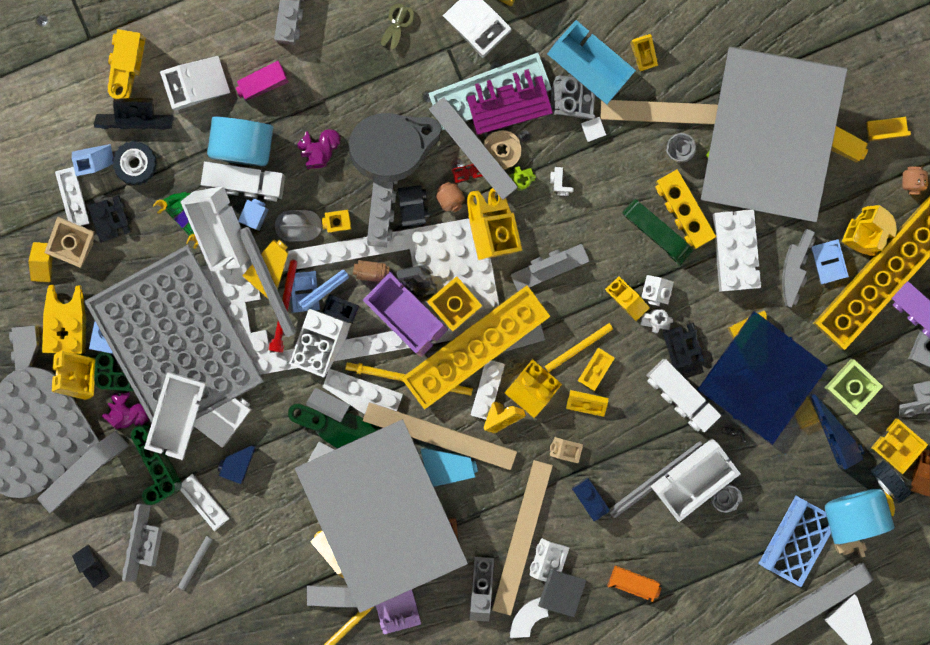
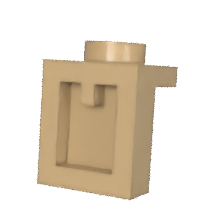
(566, 450)
(847, 548)

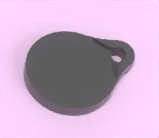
(391, 145)

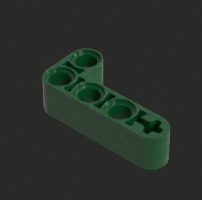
(658, 231)
(109, 371)
(152, 464)

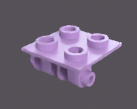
(398, 613)

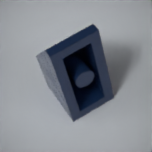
(236, 465)

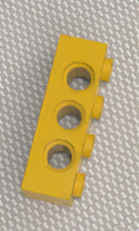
(675, 180)

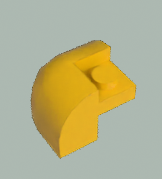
(870, 230)

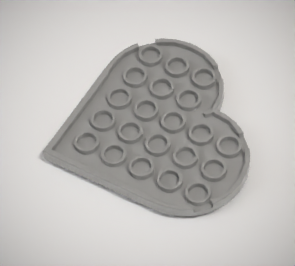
(38, 433)

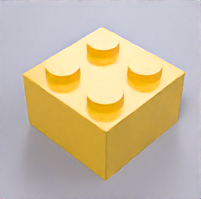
(454, 303)

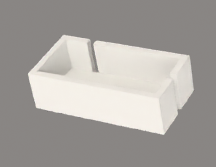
(243, 180)
(215, 228)
(736, 250)
(683, 395)
(175, 415)
(695, 480)

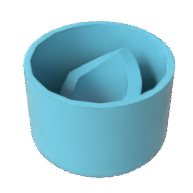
(240, 141)
(859, 516)

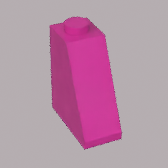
(262, 81)

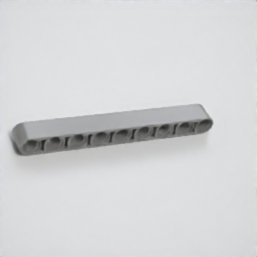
(807, 607)

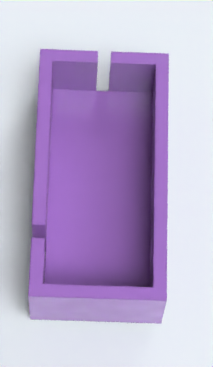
(405, 314)

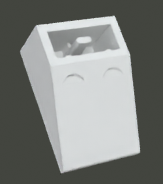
(477, 24)
(194, 82)
(319, 342)

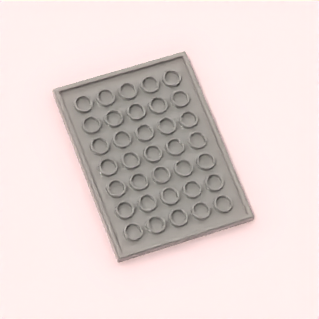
(773, 133)
(175, 324)
(381, 515)

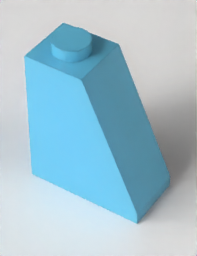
(447, 467)

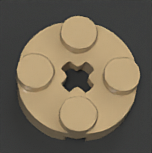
(512, 147)

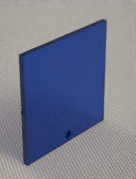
(762, 377)

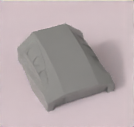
(571, 98)

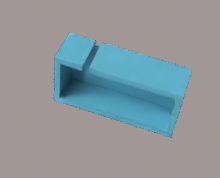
(592, 63)

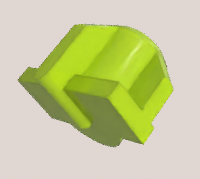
(522, 178)

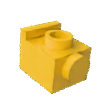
(345, 223)

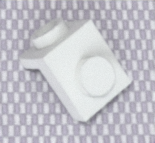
(556, 178)

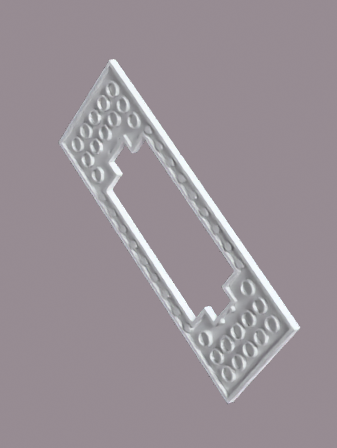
(443, 247)

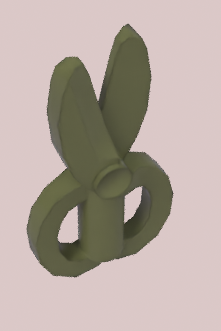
(395, 29)

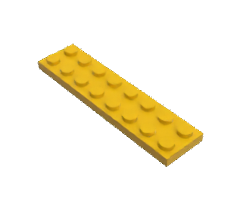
(475, 347)

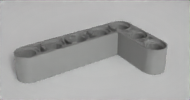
(82, 471)

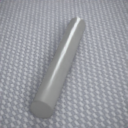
(195, 562)

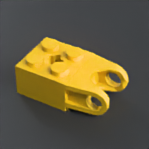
(125, 62)
(492, 226)
(67, 316)

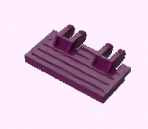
(509, 106)

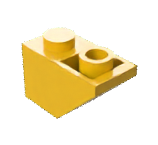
(627, 298)

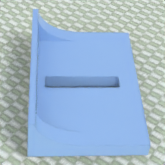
(832, 271)
(303, 281)

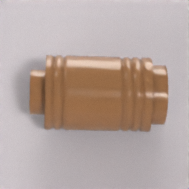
(370, 271)

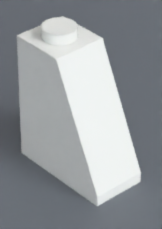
(223, 421)
(849, 622)

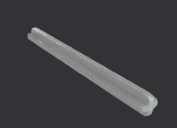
(267, 281)
(645, 488)

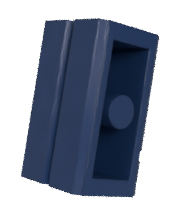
(590, 499)

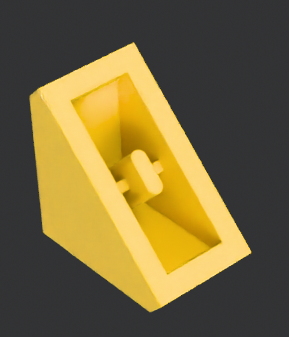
(644, 52)
(40, 263)

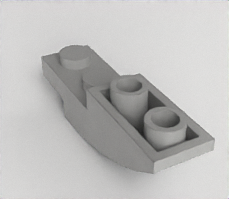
(793, 276)

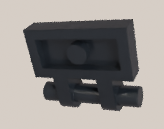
(104, 221)
(677, 346)

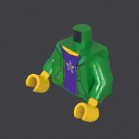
(176, 211)

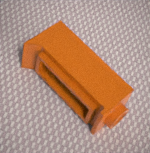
(634, 583)

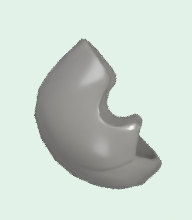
(681, 147)
(727, 499)

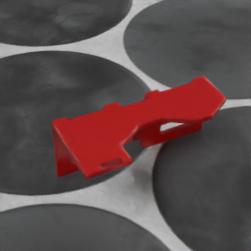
(465, 172)

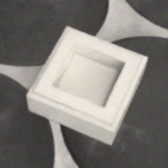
(593, 129)

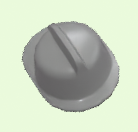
(298, 225)

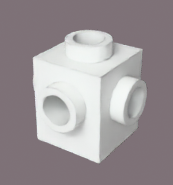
(657, 290)

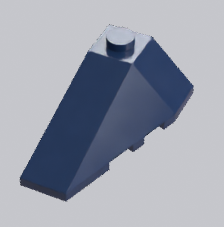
(842, 444)

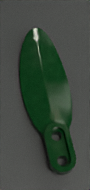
(330, 430)

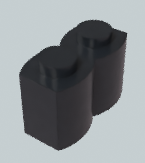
(412, 205)

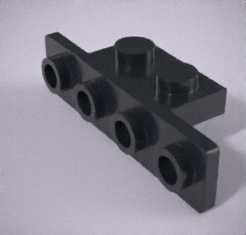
(134, 114)

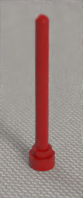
(277, 343)

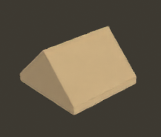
(70, 242)

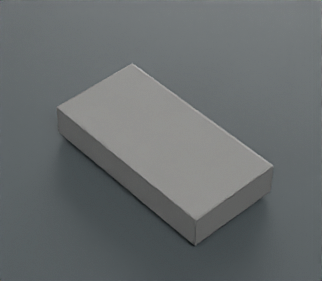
(327, 404)

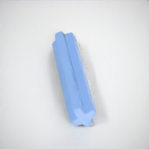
(323, 290)

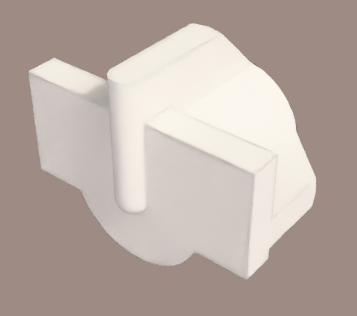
(657, 320)

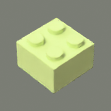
(853, 387)

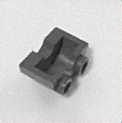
(418, 280)

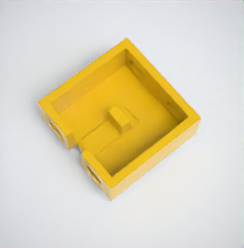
(73, 375)
(899, 446)

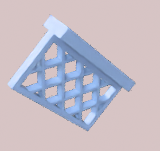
(783, 535)

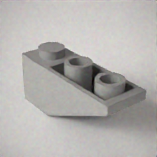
(25, 345)
(481, 589)

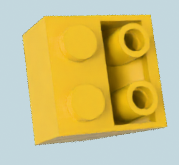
(533, 388)

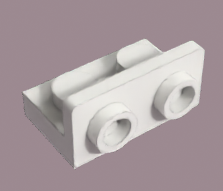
(547, 557)

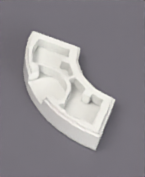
(526, 618)

